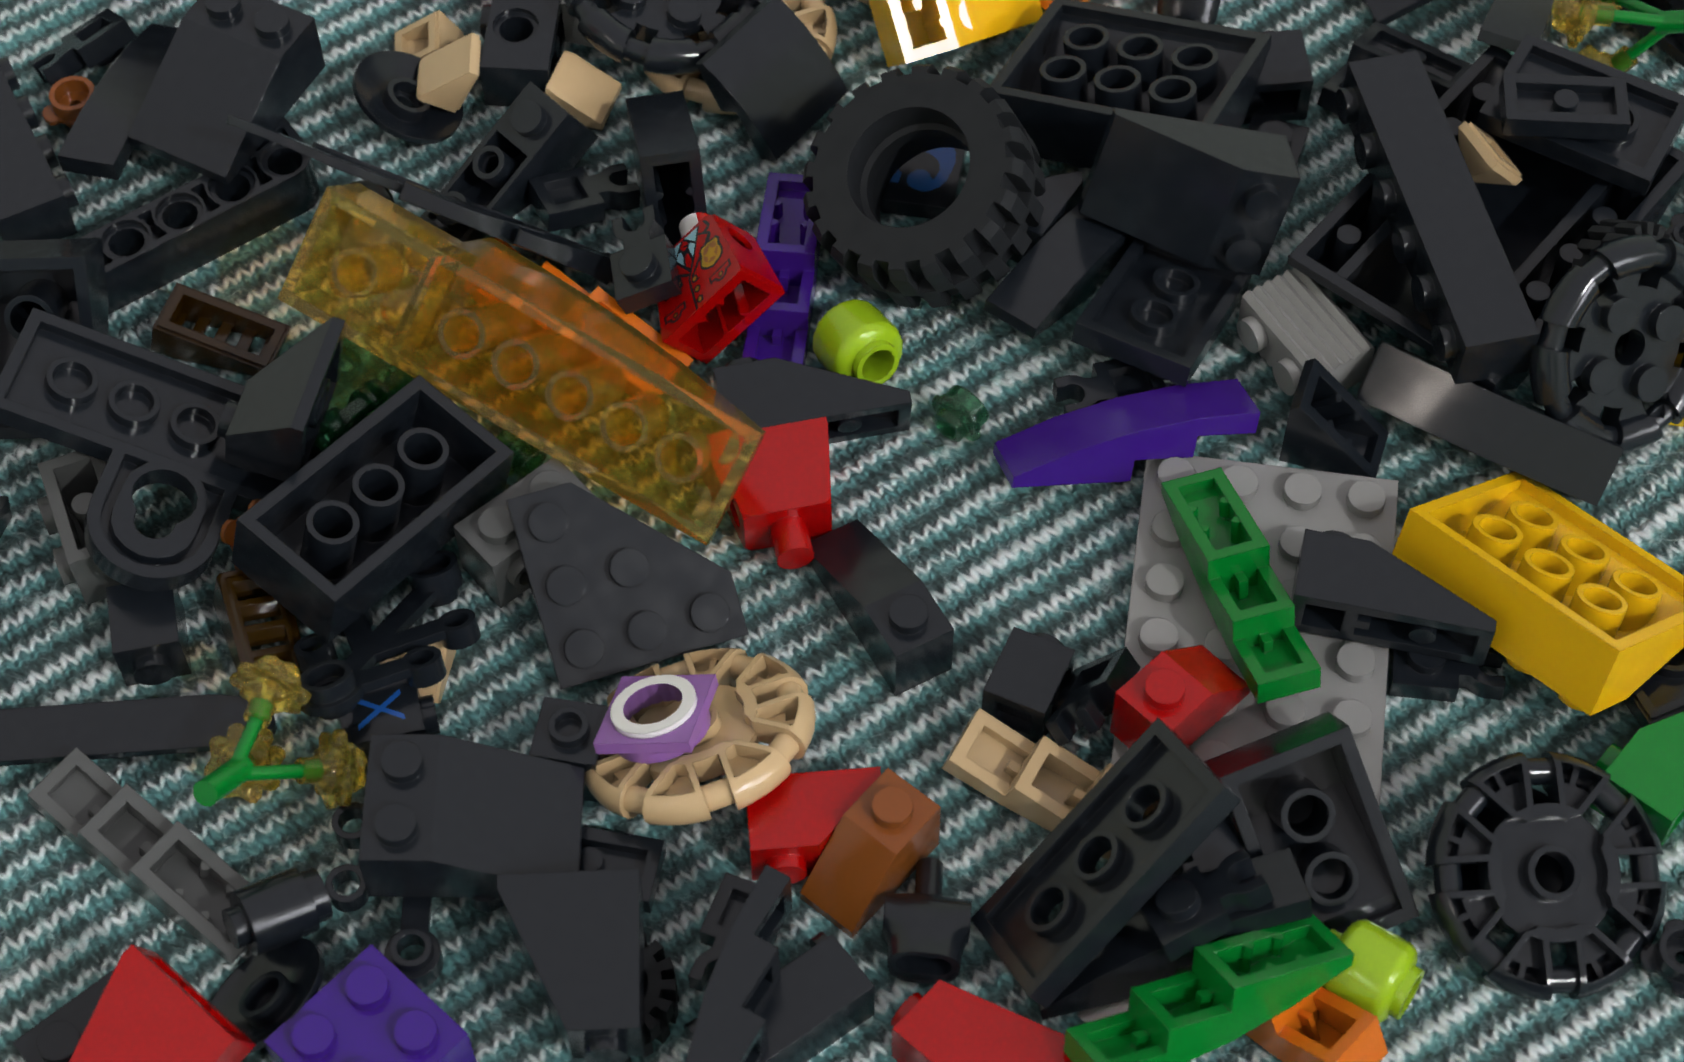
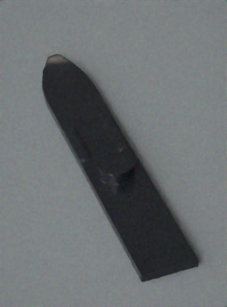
(118, 728)

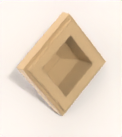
(1485, 157)

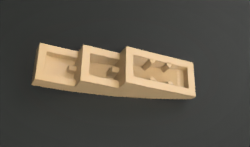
(1025, 777)

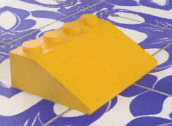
(1565, 589)

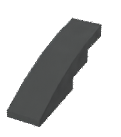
(141, 848)

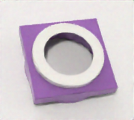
(664, 738)

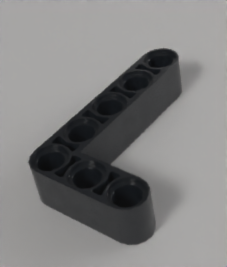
(205, 220)

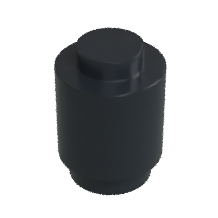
(277, 910)

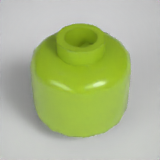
(858, 342)
(1382, 970)

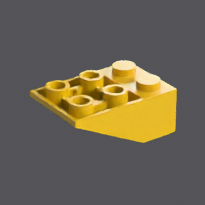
(930, 27)

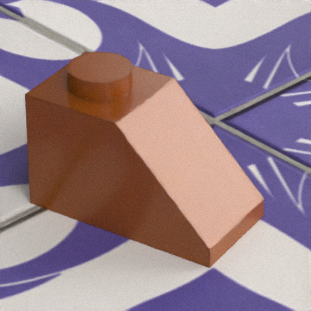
(872, 852)

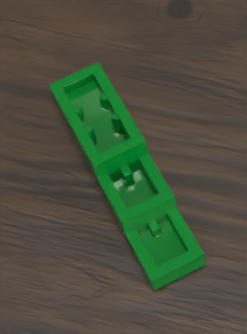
(1240, 586)
(1224, 996)

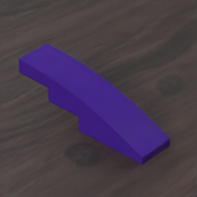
(794, 255)
(1108, 437)

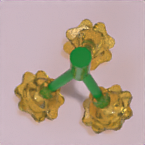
(1578, 17)
(248, 762)

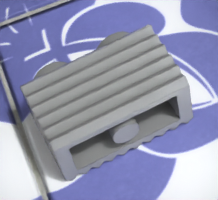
(1297, 322)

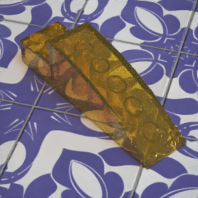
(525, 355)

